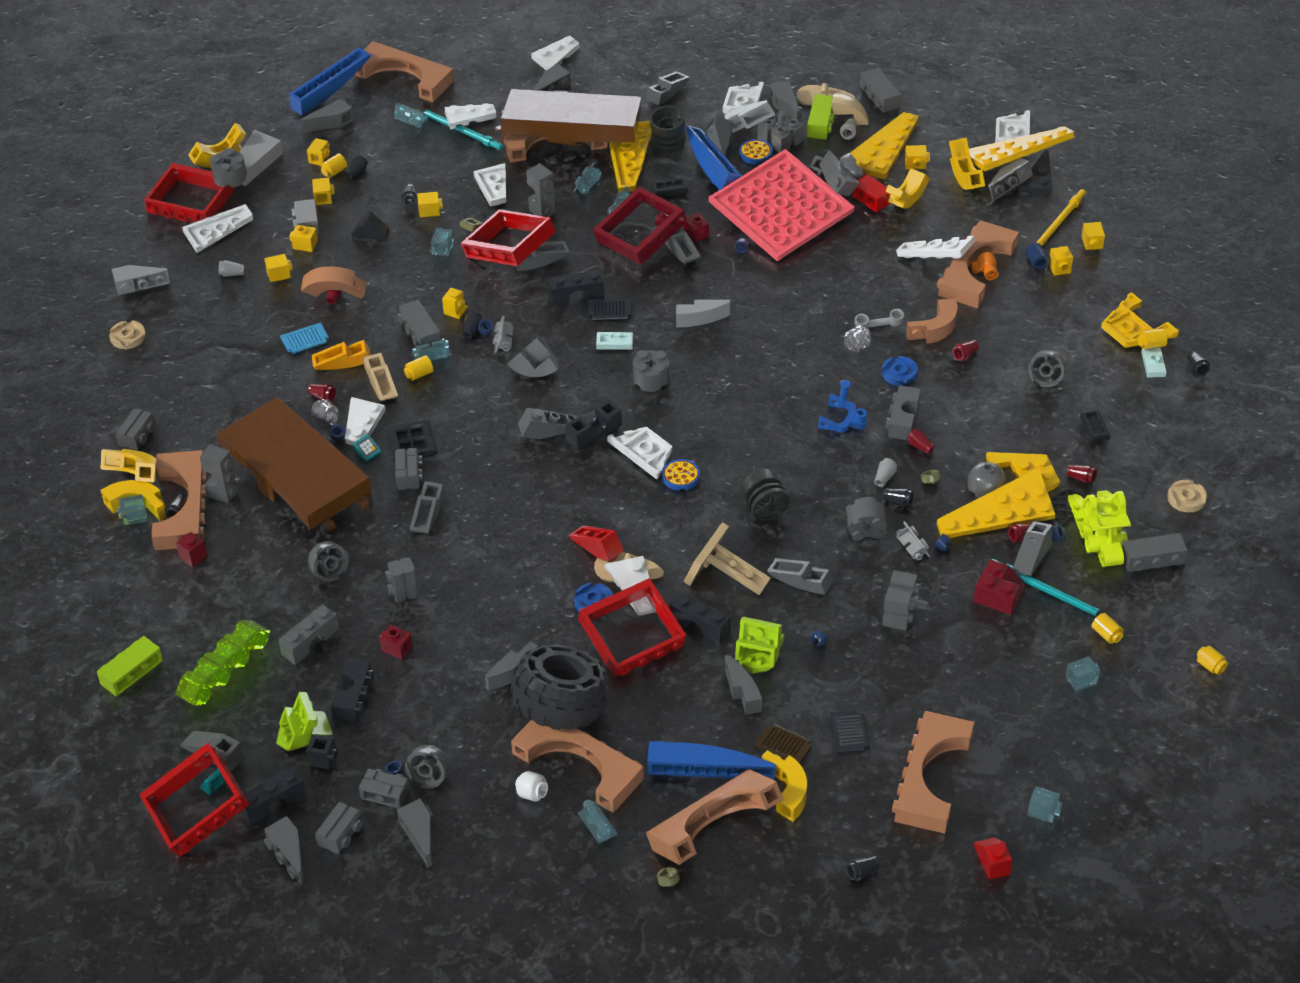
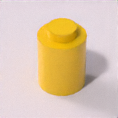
(333, 166)
(1152, 339)
(418, 368)
(1108, 628)

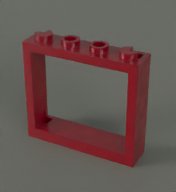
(650, 243)

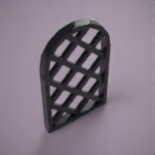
(1060, 495)

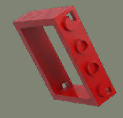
(191, 176)
(477, 245)
(619, 600)
(178, 778)

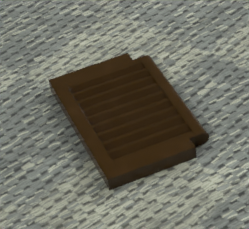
(783, 743)

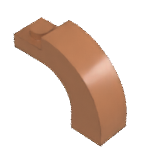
(333, 278)
(938, 327)

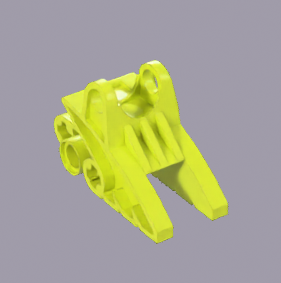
(1106, 517)

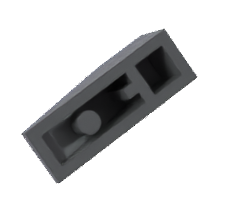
(837, 175)
(417, 824)

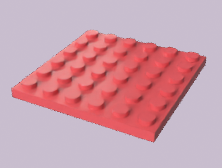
(781, 204)

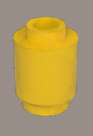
(1212, 660)

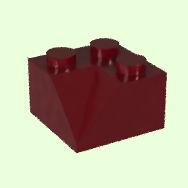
(998, 587)

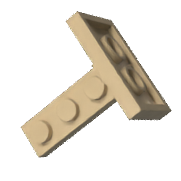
(728, 563)

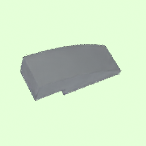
(749, 115)
(701, 312)

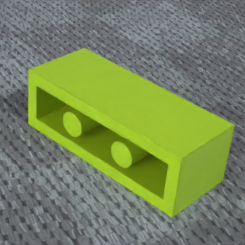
(820, 117)
(129, 666)

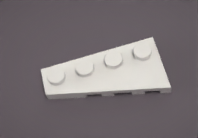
(210, 230)
(953, 248)

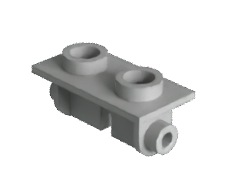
(503, 335)
(917, 547)

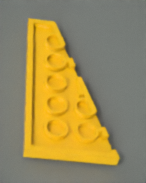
(882, 149)
(1002, 152)

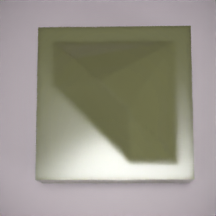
(470, 224)

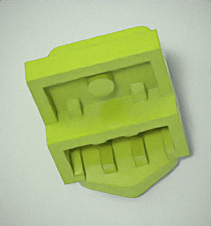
(758, 645)
(301, 723)

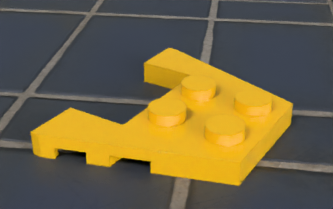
(1127, 326)
(1025, 463)

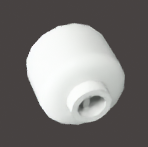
(531, 786)

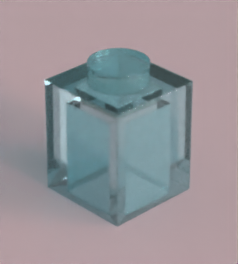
(442, 241)
(132, 510)
(1082, 673)
(1044, 804)

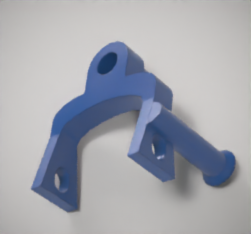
(856, 417)

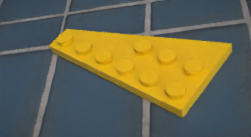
(630, 157)
(1014, 503)

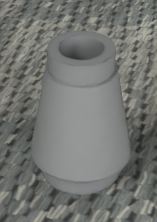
(848, 130)
(230, 268)
(885, 471)

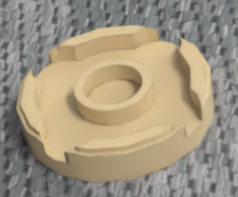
(127, 335)
(1187, 496)

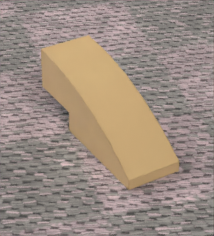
(380, 377)

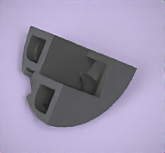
(535, 360)

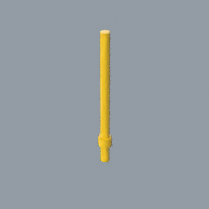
(1073, 203)

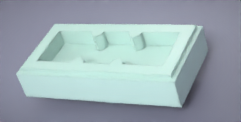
(614, 340)
(1154, 362)

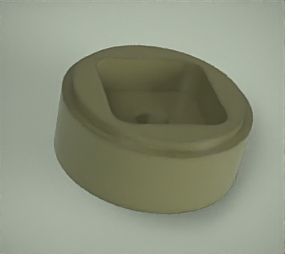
(930, 476)
(668, 876)

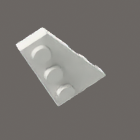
(556, 52)
(465, 114)
(492, 183)
(362, 419)
(628, 573)

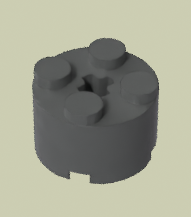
(228, 168)
(651, 370)
(866, 518)

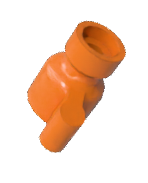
(985, 263)

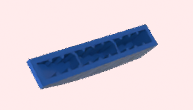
(327, 82)
(711, 159)
(703, 761)

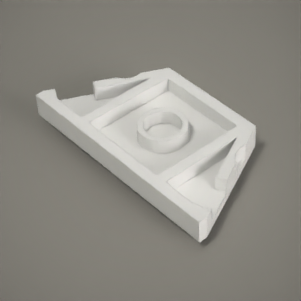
(741, 96)
(1012, 126)
(644, 449)

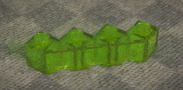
(215, 667)

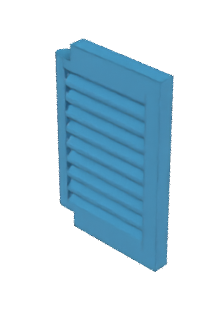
(304, 338)

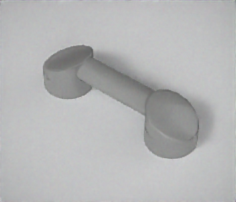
(896, 318)

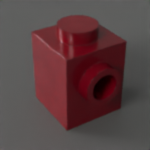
(696, 227)
(191, 549)
(396, 642)

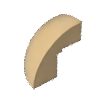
(847, 104)

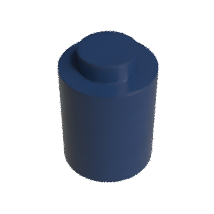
(1037, 256)

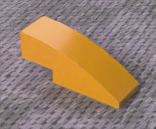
(341, 356)

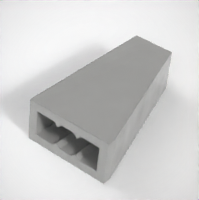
(259, 153)

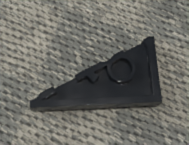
(1041, 179)

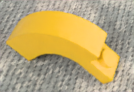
(202, 153)
(962, 165)
(909, 191)
(130, 461)
(128, 488)
(795, 779)

